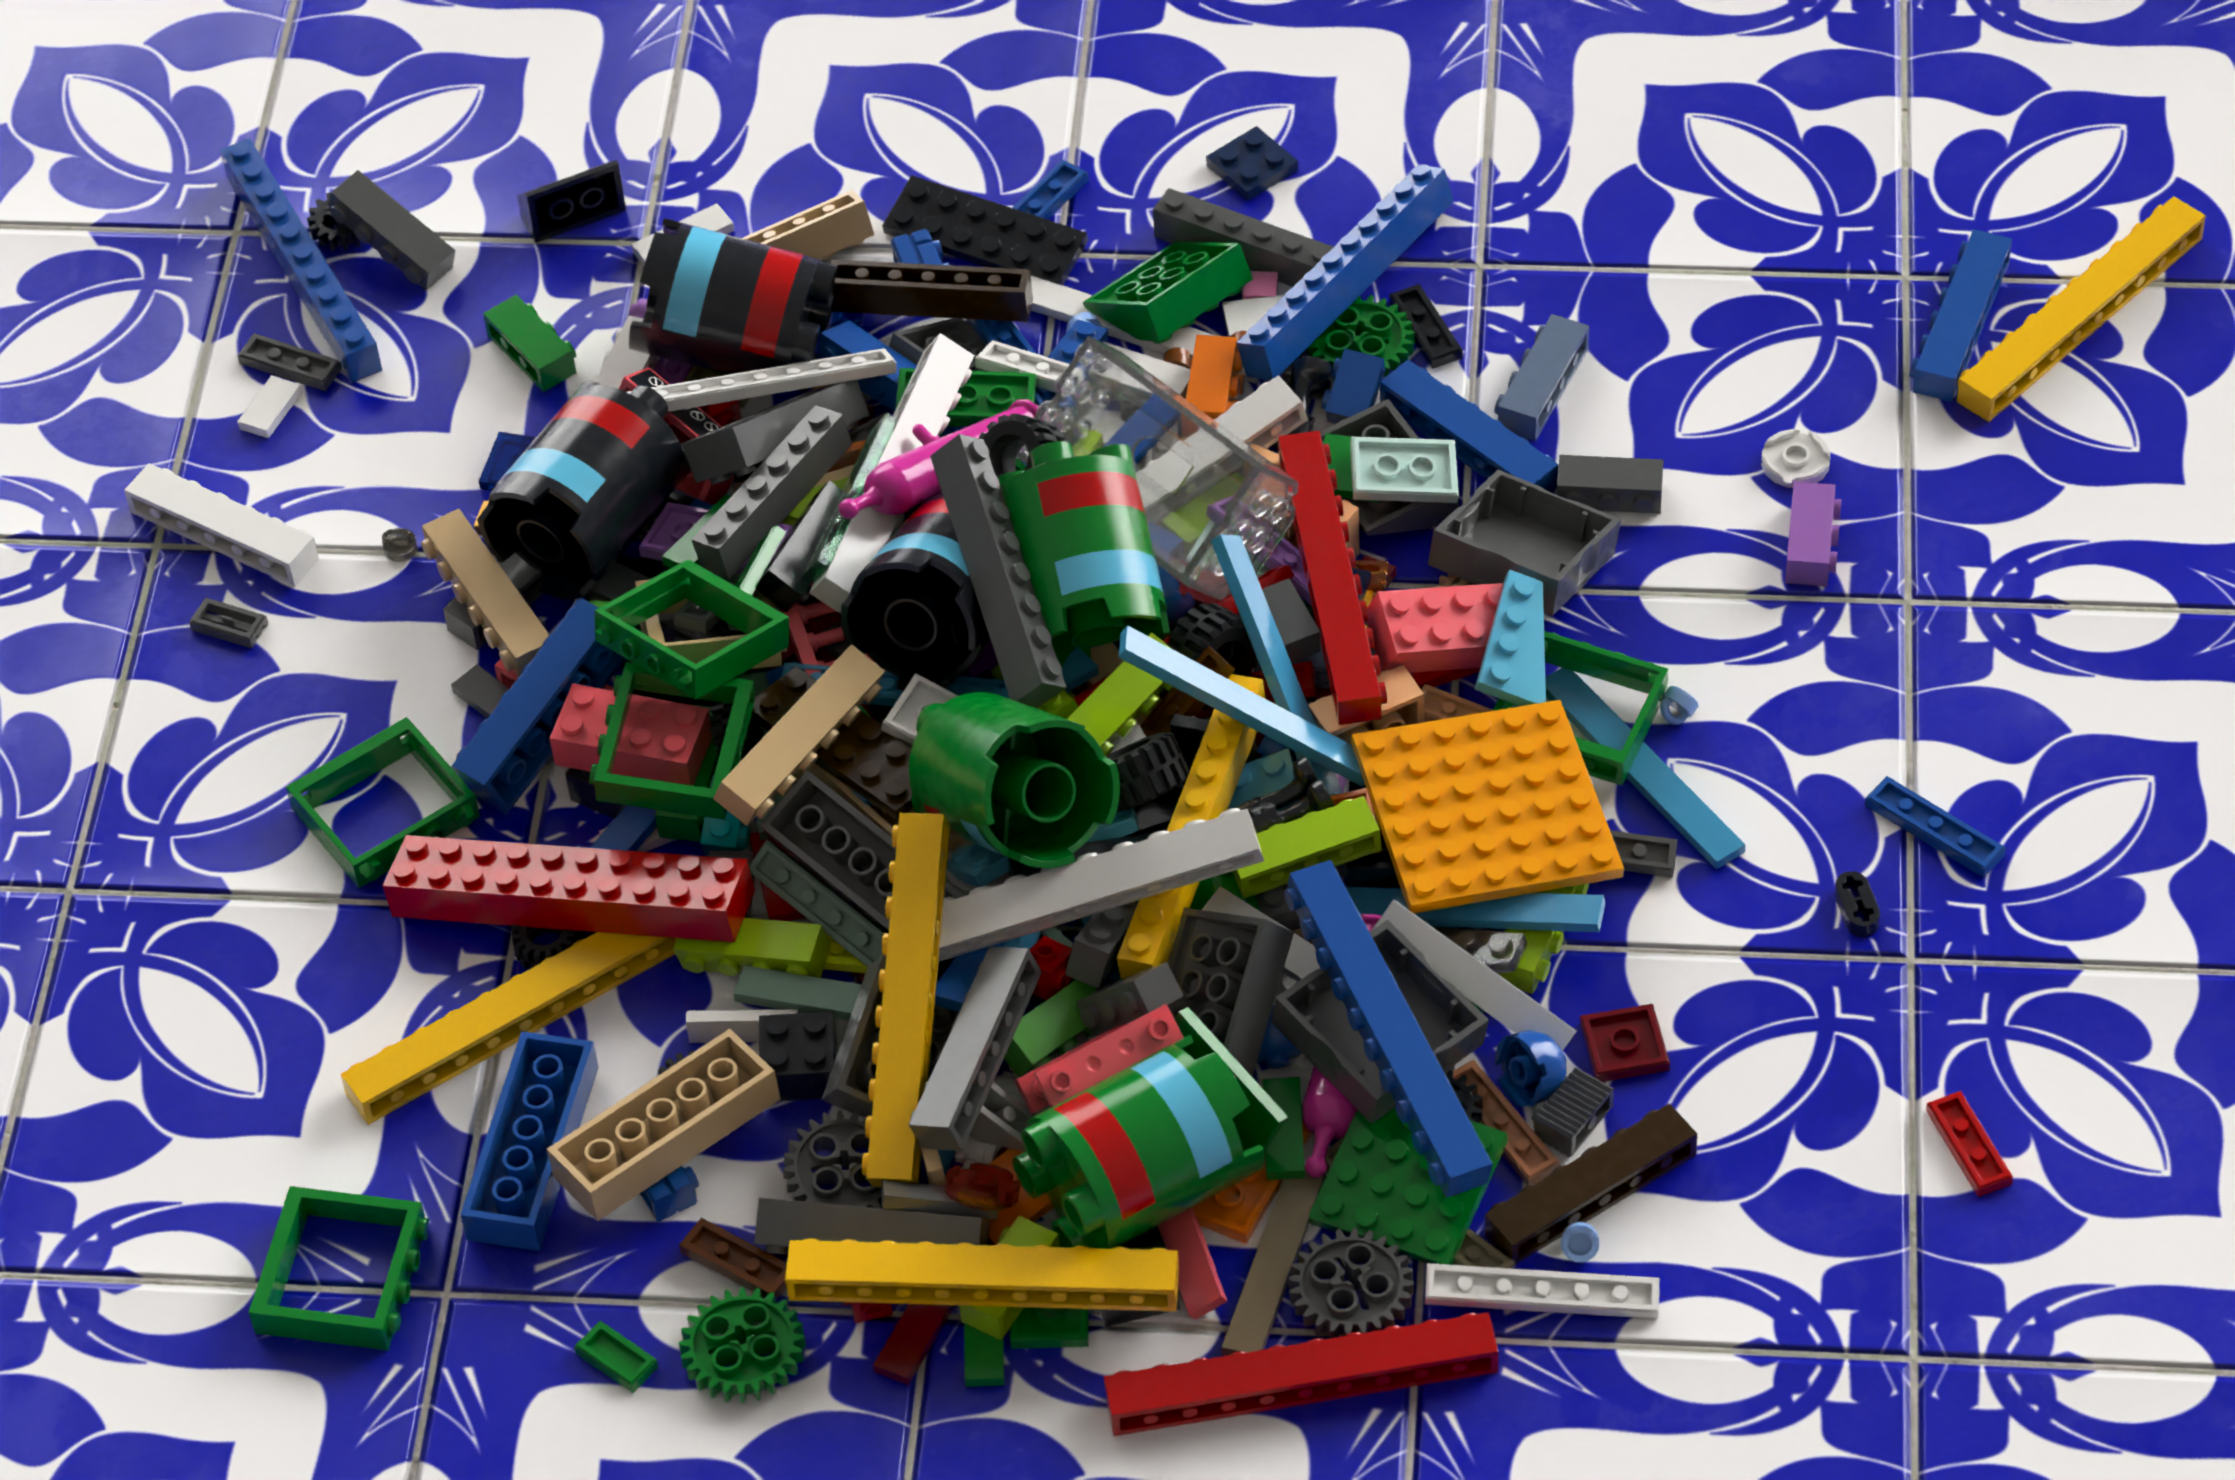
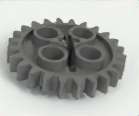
(841, 1139)
(1382, 1272)

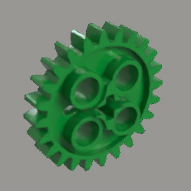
(1369, 330)
(742, 1345)

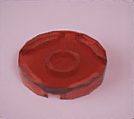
(982, 1186)

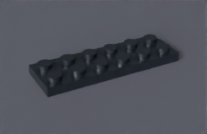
(986, 231)

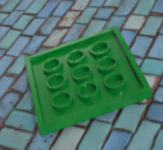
(1387, 1189)

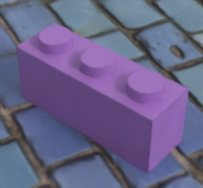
(1812, 534)

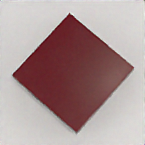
(1624, 1043)

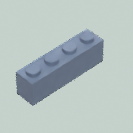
(1542, 376)

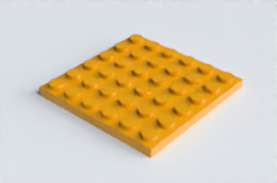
(1486, 806)

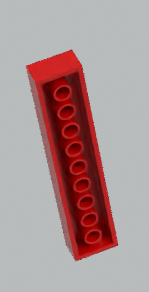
(569, 888)

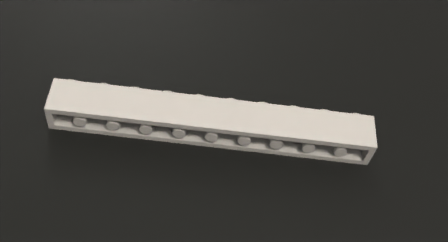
(925, 402)
(1098, 882)

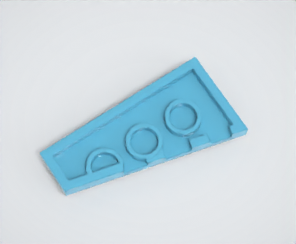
(1515, 647)

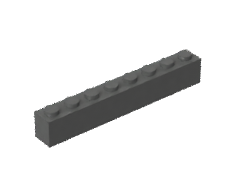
(998, 571)

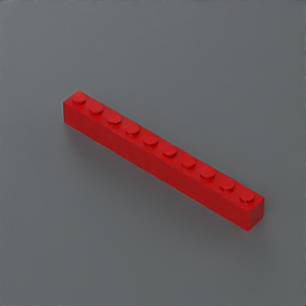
(1330, 580)
(1301, 1373)

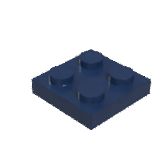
(1252, 163)

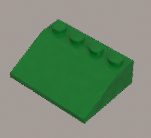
(1172, 289)

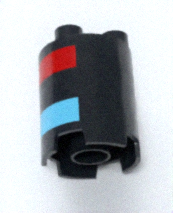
(731, 301)
(585, 487)
(917, 602)

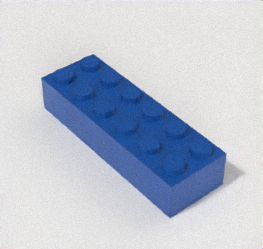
(515, 738)
(537, 1107)

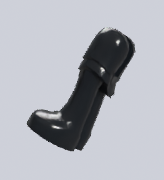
(1308, 383)
(1304, 790)

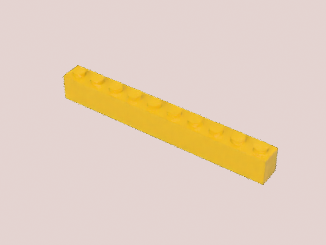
(2080, 309)
(1203, 797)
(908, 996)
(497, 1018)
(982, 1275)

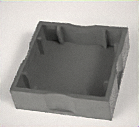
(1525, 531)
(1322, 1033)

